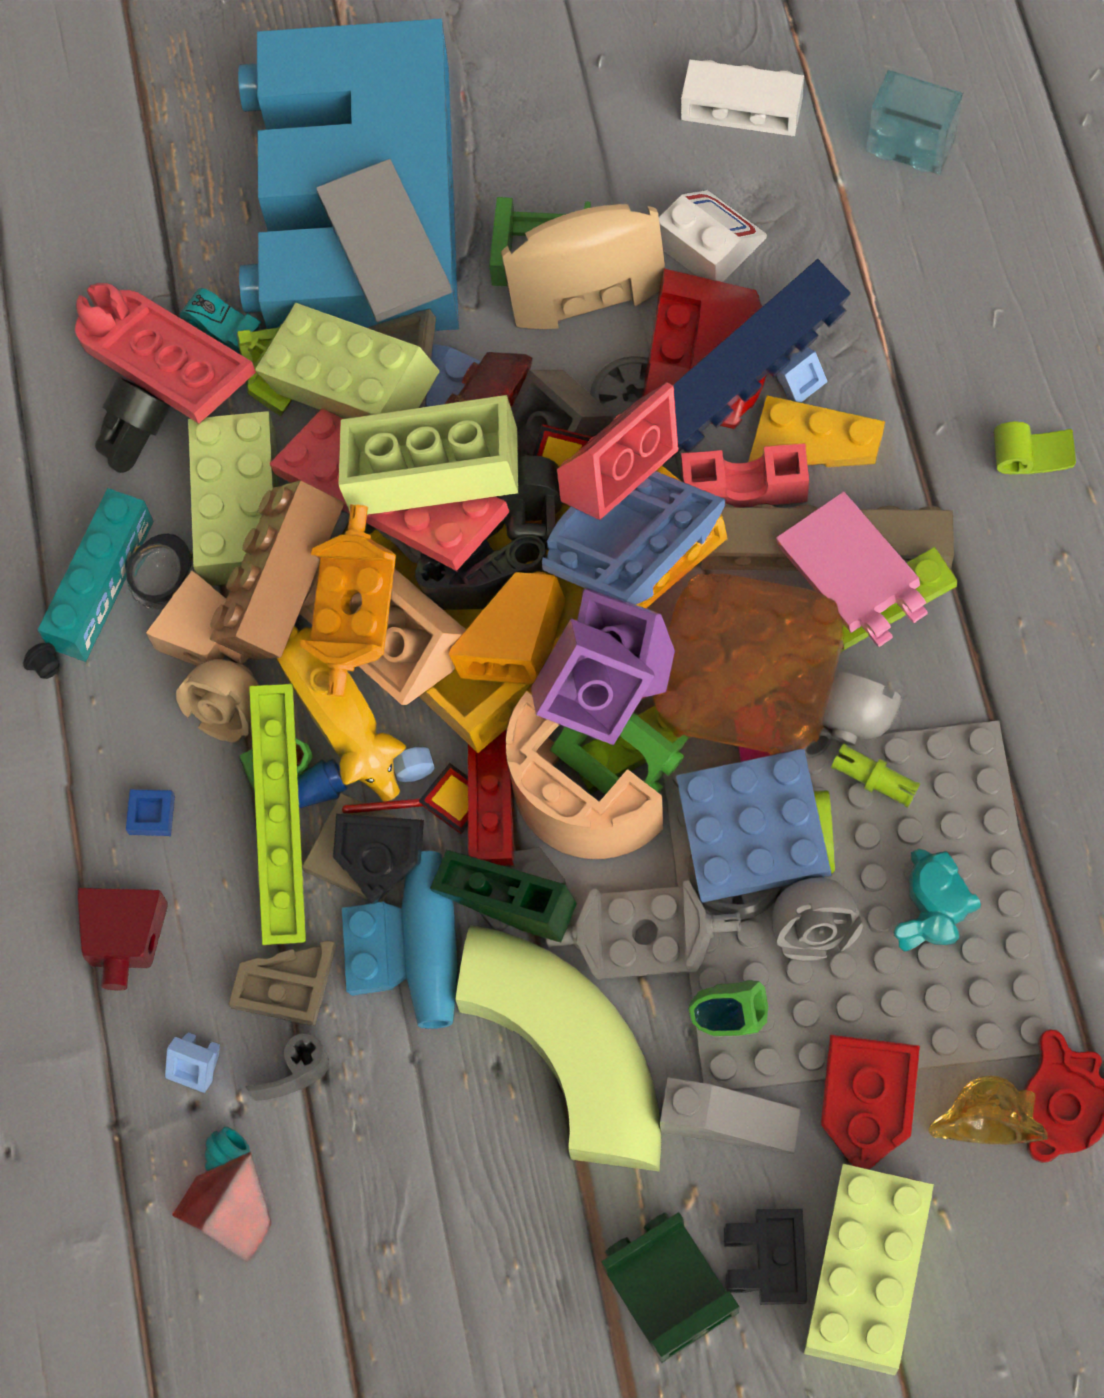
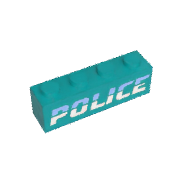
(95, 575)

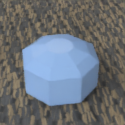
(413, 764)

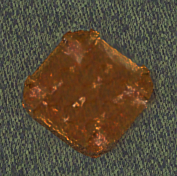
(751, 663)

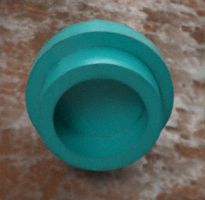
(224, 1147)

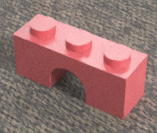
(772, 479)

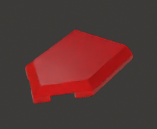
(869, 1097)

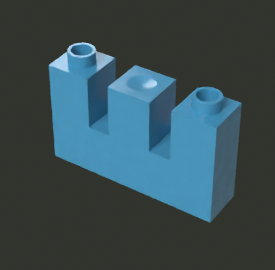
(330, 109)

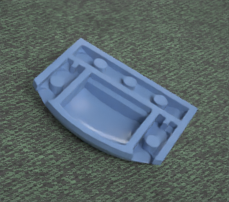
(634, 541)

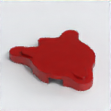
(1066, 1099)

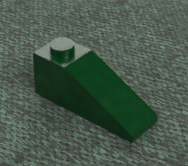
(506, 894)

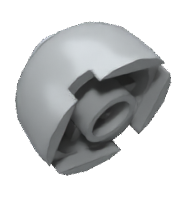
(859, 709)
(815, 918)

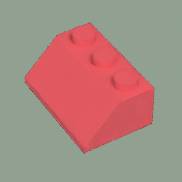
(621, 455)

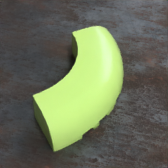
(577, 1035)

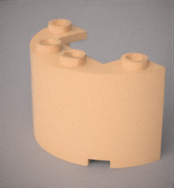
(562, 810)

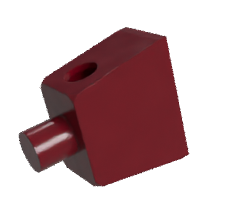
(120, 930)

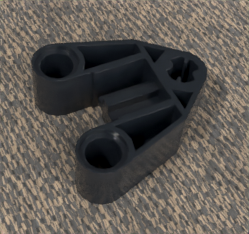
(480, 574)

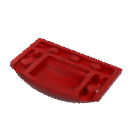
(690, 323)

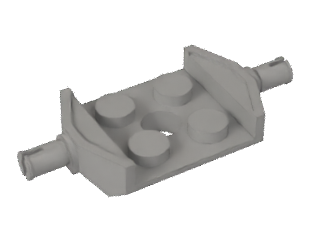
(610, 923)

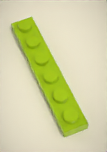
(277, 814)

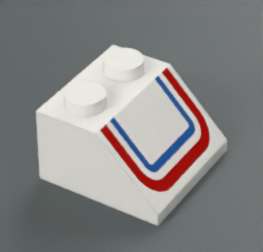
(707, 235)

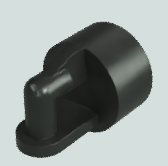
(128, 423)
(536, 499)

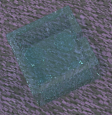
(914, 122)

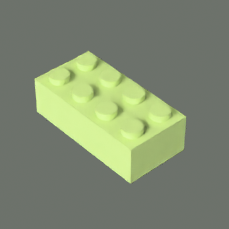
(344, 366)
(429, 455)
(227, 485)
(869, 1269)

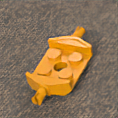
(346, 567)

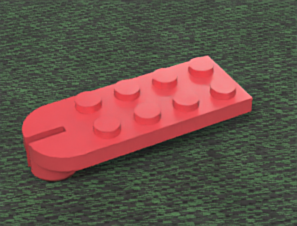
(159, 350)

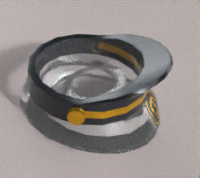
(158, 570)

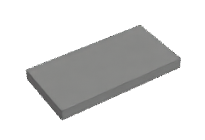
(383, 240)

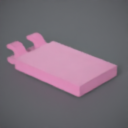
(854, 566)

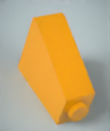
(512, 632)

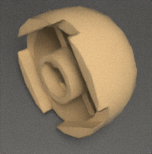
(219, 698)

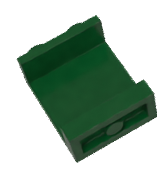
(668, 1286)

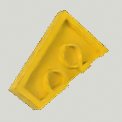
(828, 434)

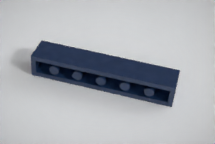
(755, 350)

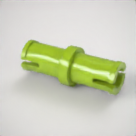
(875, 775)

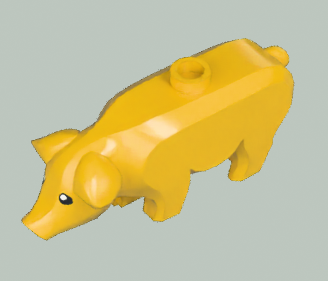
(342, 720)

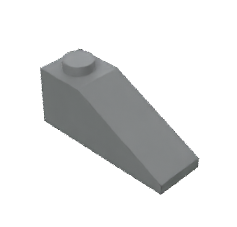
(727, 1116)

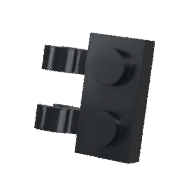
(779, 1254)

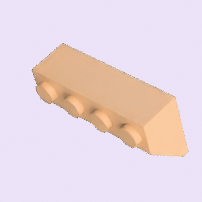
(415, 642)

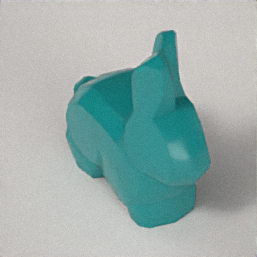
(940, 898)

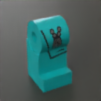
(217, 318)

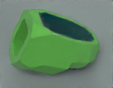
(730, 1009)

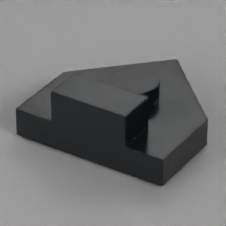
(377, 850)

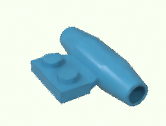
(406, 943)

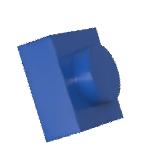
(150, 812)

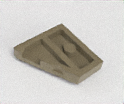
(286, 985)

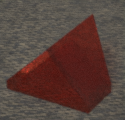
(228, 1206)

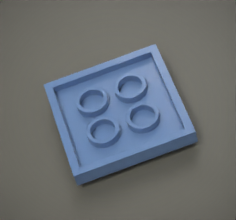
(753, 825)

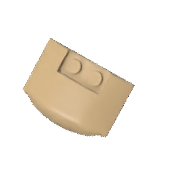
(584, 264)

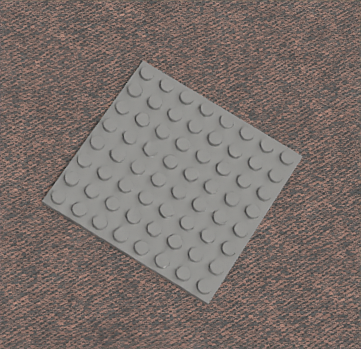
(954, 1000)

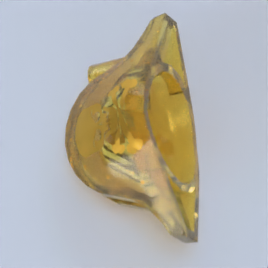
(990, 1113)

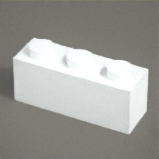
(742, 97)

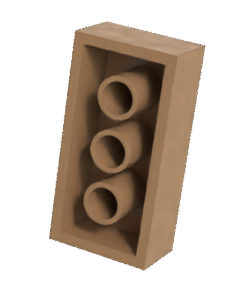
(275, 570)

